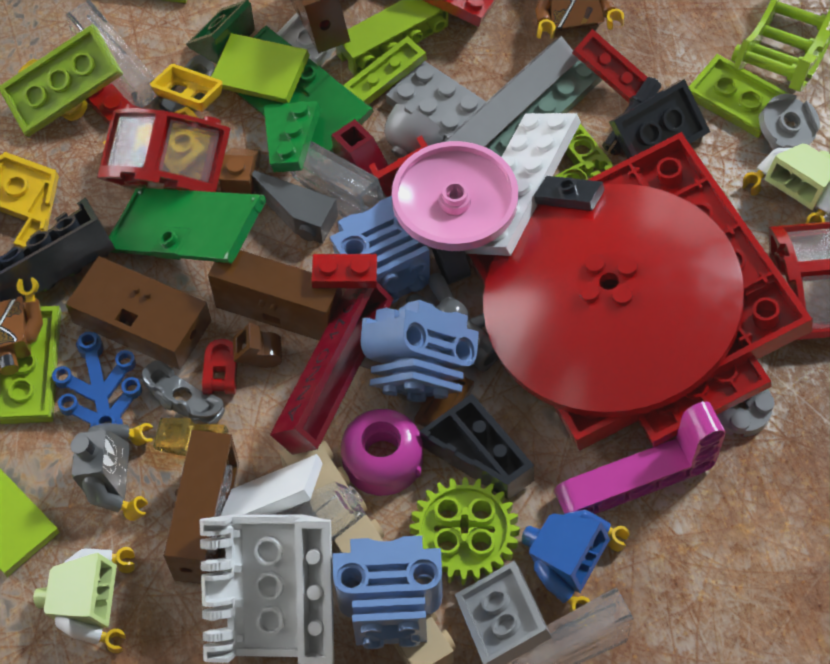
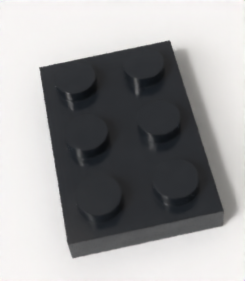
(659, 119)

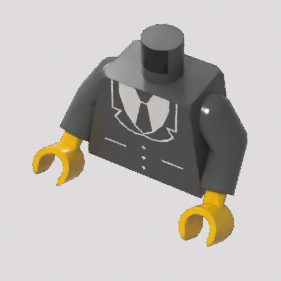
(102, 466)

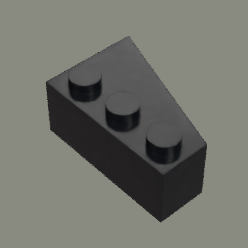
(478, 447)

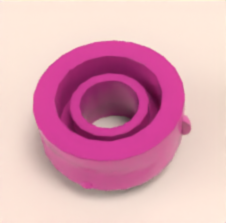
(382, 474)

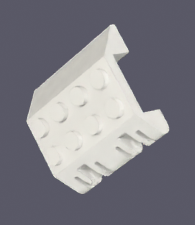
(270, 587)

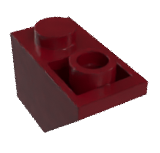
(358, 147)

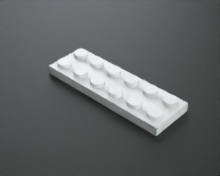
(531, 156)

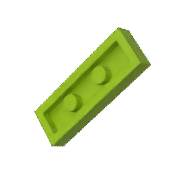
(386, 70)

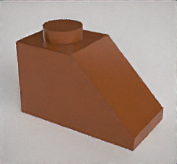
(238, 170)

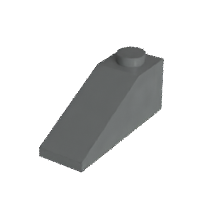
(300, 208)

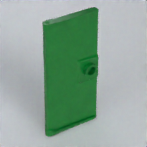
(336, 102)
(186, 224)

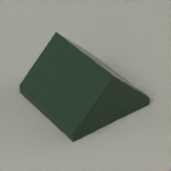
(215, 33)

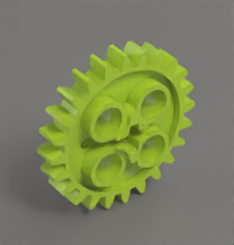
(465, 501)

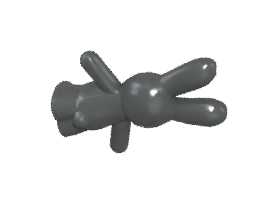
(485, 353)

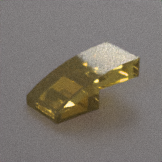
(175, 433)

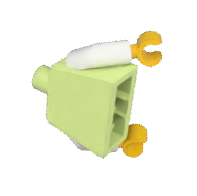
(800, 174)
(82, 594)

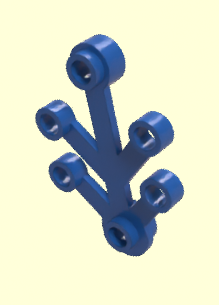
(99, 390)

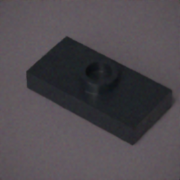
(569, 193)

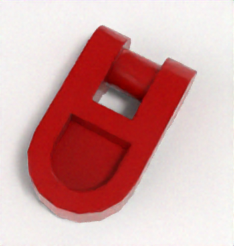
(219, 358)

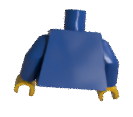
(569, 550)

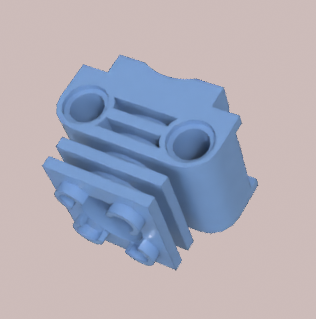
(401, 260)
(418, 350)
(388, 589)

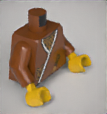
(572, 14)
(19, 327)

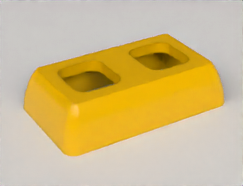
(194, 83)

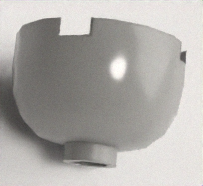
(404, 128)

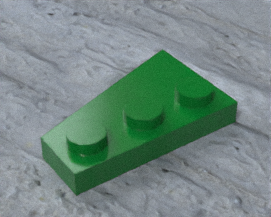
(290, 133)

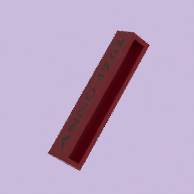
(328, 372)

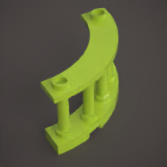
(786, 65)

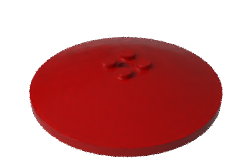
(623, 345)

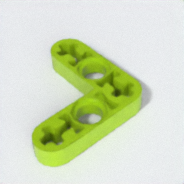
(585, 163)

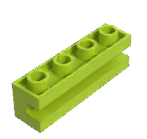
(387, 28)

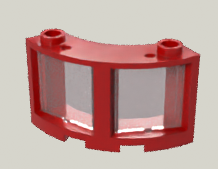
(163, 149)
(804, 258)

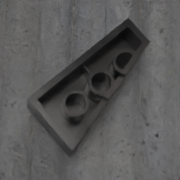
(55, 252)

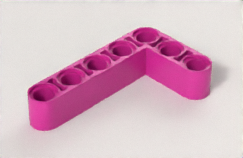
(648, 471)

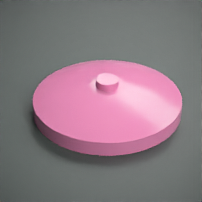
(455, 196)

